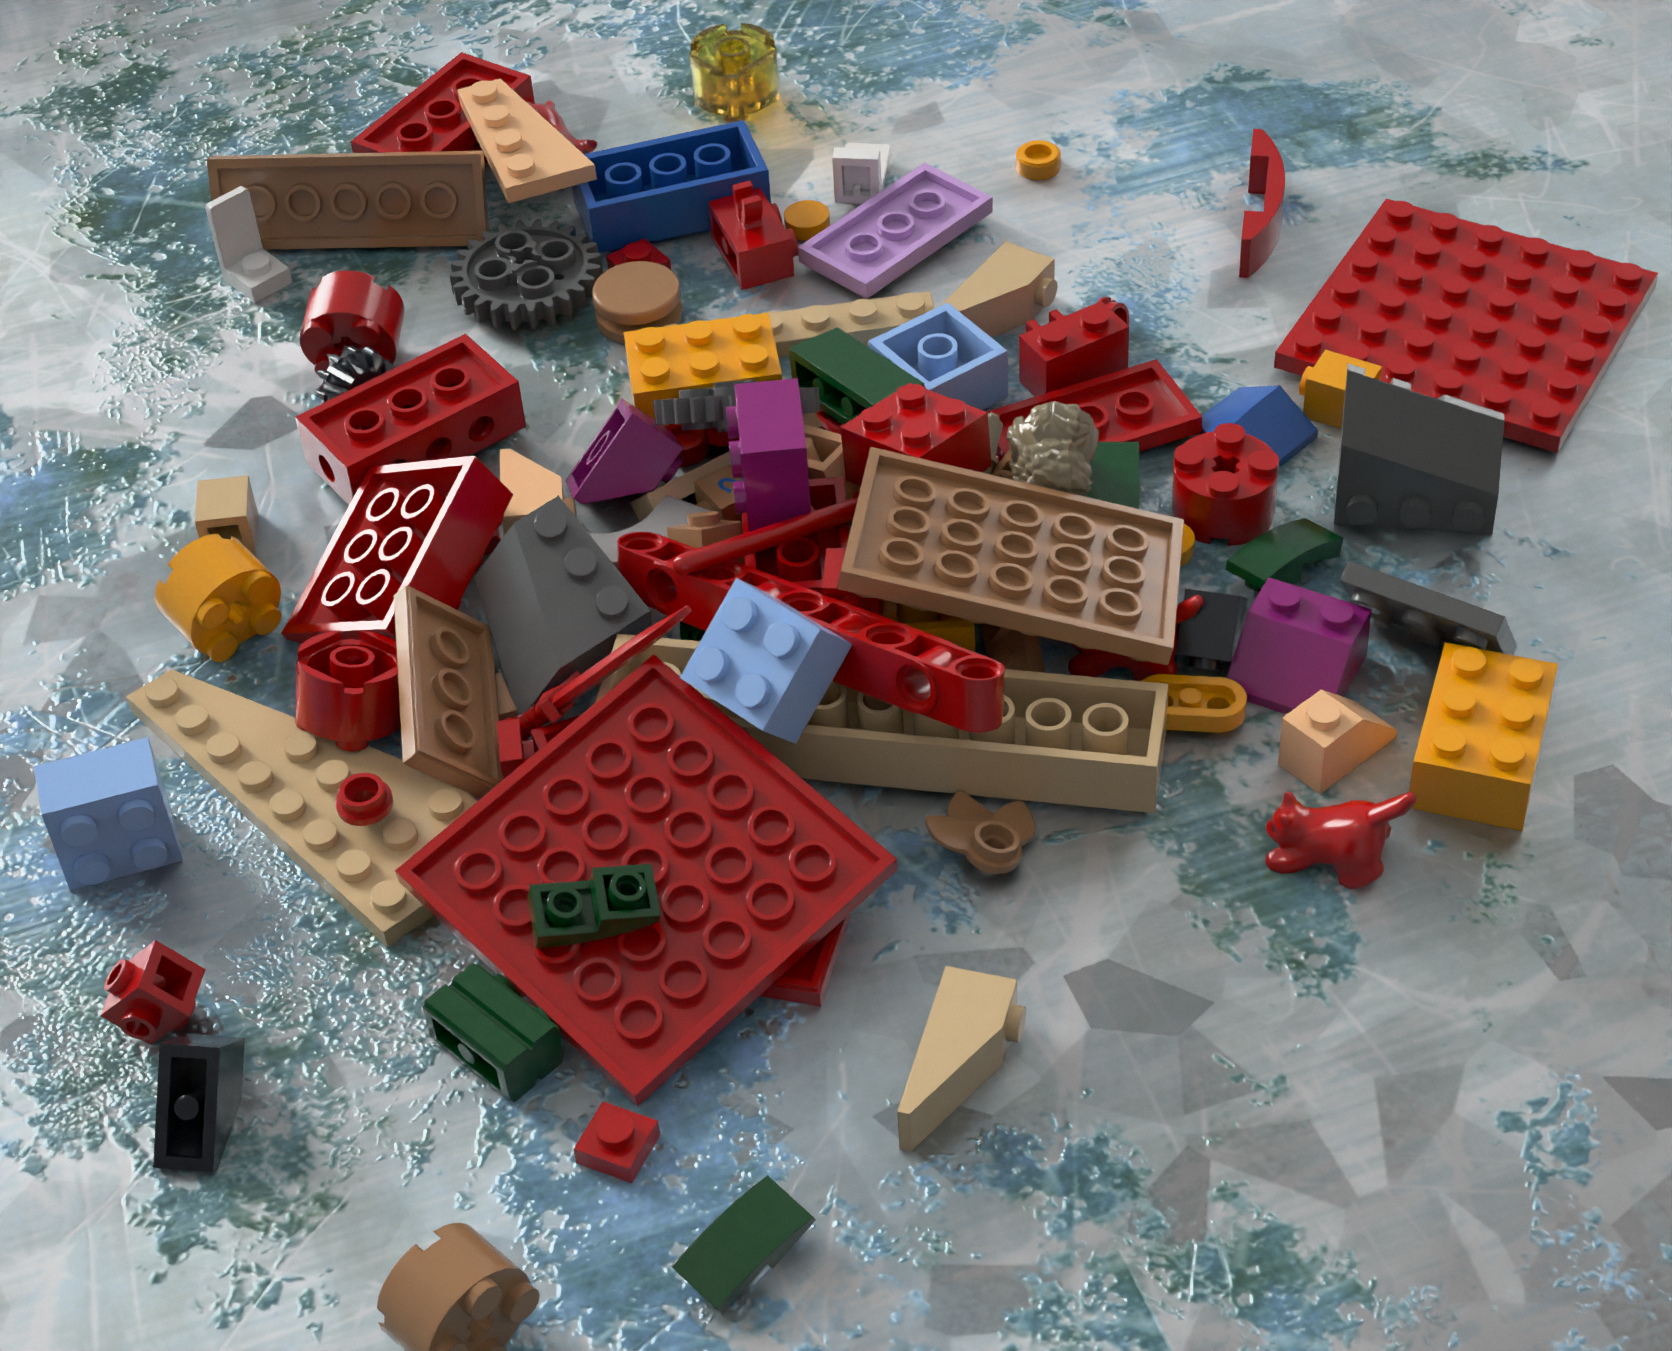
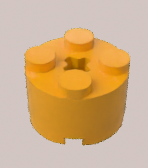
(219, 595)

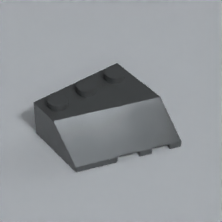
(1416, 459)
(553, 602)

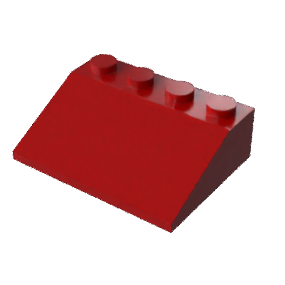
(403, 527)

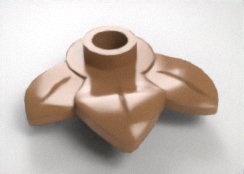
(986, 838)

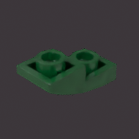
(1283, 553)
(590, 910)
(742, 1242)

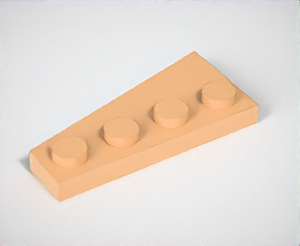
(520, 144)

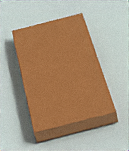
(446, 693)

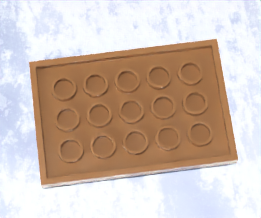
(1015, 556)

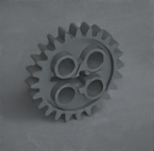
(525, 274)
(707, 406)

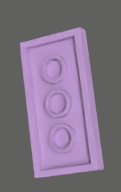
(895, 230)

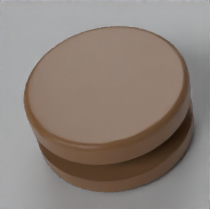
(636, 298)

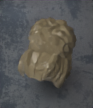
(1054, 448)

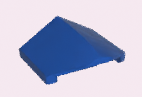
(1267, 415)

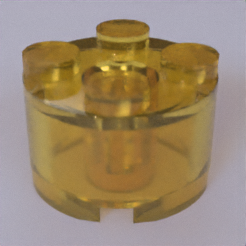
(734, 71)

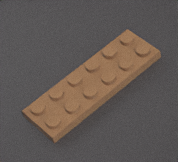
(360, 197)

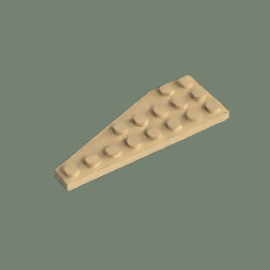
(289, 788)

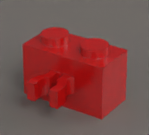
(752, 237)
(1072, 348)

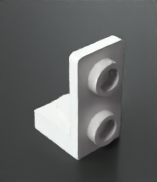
(859, 171)
(240, 248)

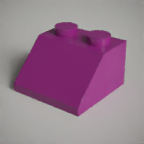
(625, 457)
(1298, 645)

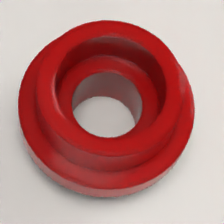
(363, 799)

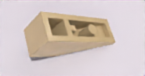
(1006, 289)
(959, 1048)

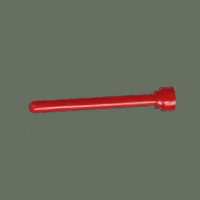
(765, 537)

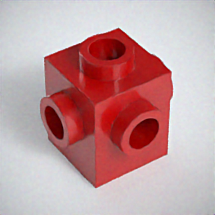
(152, 992)

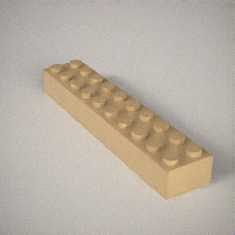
(1057, 740)

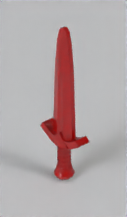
(559, 699)

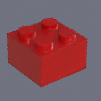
(919, 426)

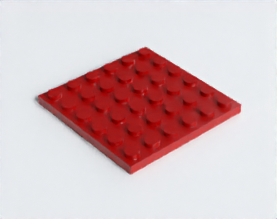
(1475, 317)
(739, 856)

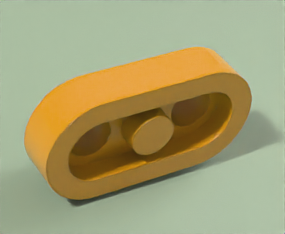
(1202, 702)

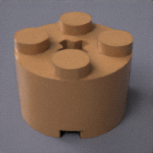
(455, 1295)

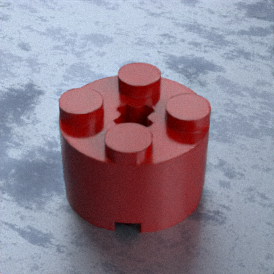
(350, 312)
(1225, 485)
(348, 688)

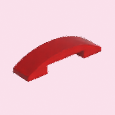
(1263, 228)

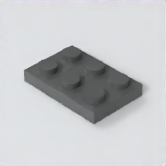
(1425, 612)

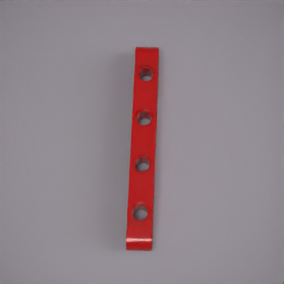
(885, 655)

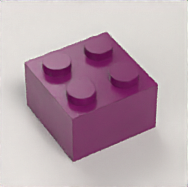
(769, 452)

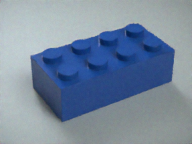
(665, 184)

